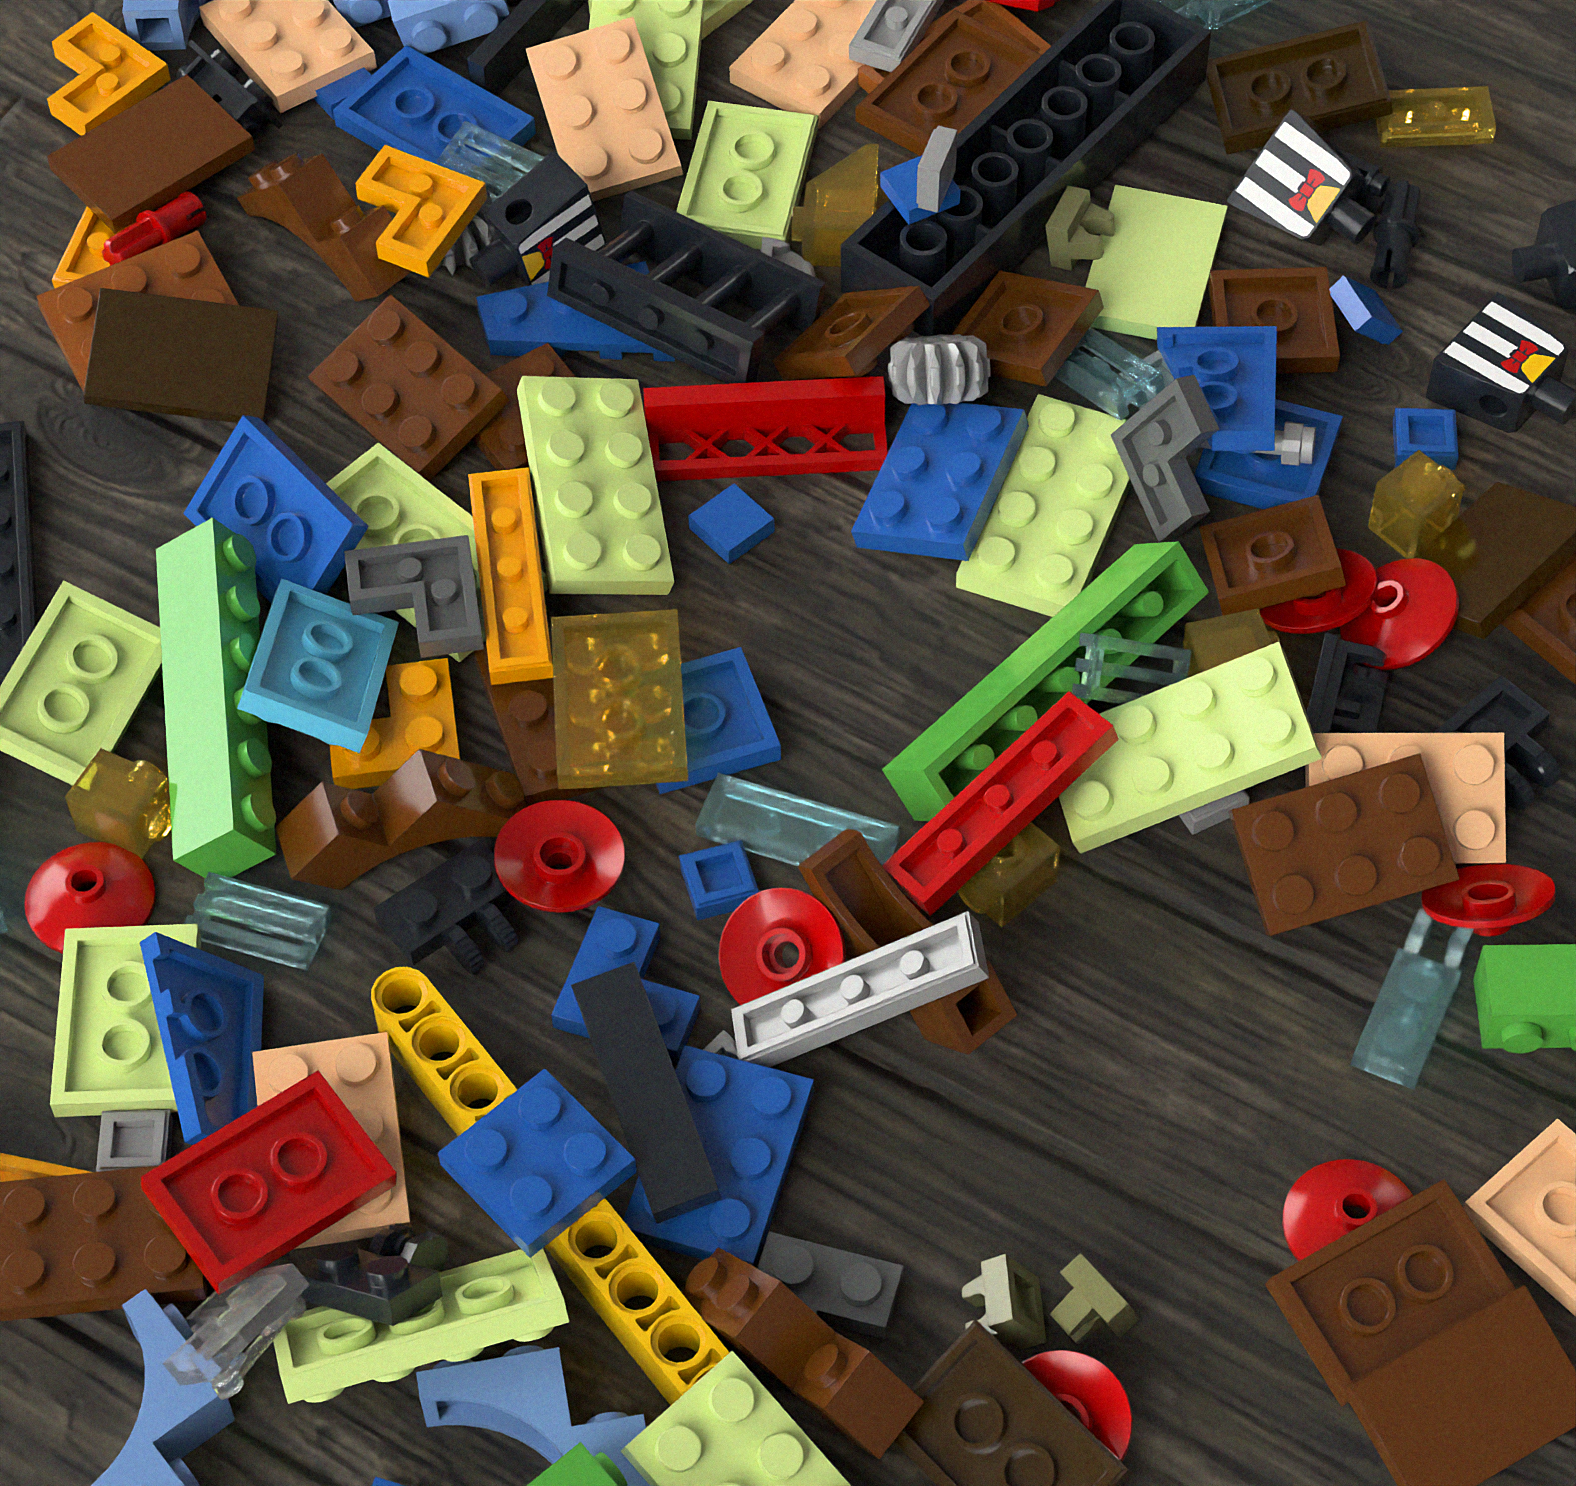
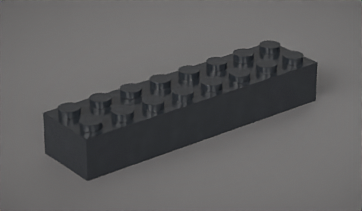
(1049, 130)

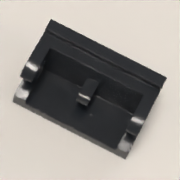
(1345, 694)

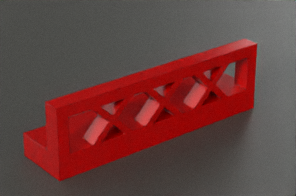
(765, 418)
(999, 803)

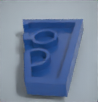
(527, 318)
(1235, 376)
(208, 1030)

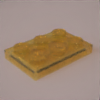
(618, 699)

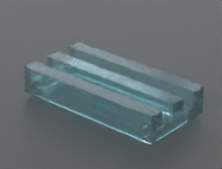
(496, 171)
(1101, 385)
(1094, 667)
(261, 911)

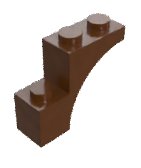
(320, 211)
(426, 801)
(877, 913)
(801, 1351)

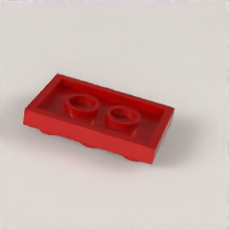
(268, 1181)

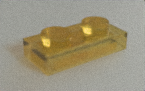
(1438, 117)

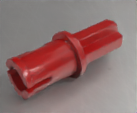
(155, 228)

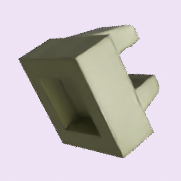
(1074, 227)
(1010, 1300)
(1091, 1303)

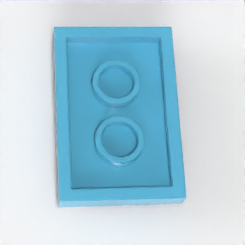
(318, 666)

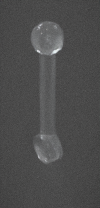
(234, 1382)

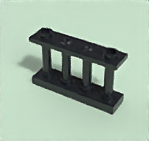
(669, 319)

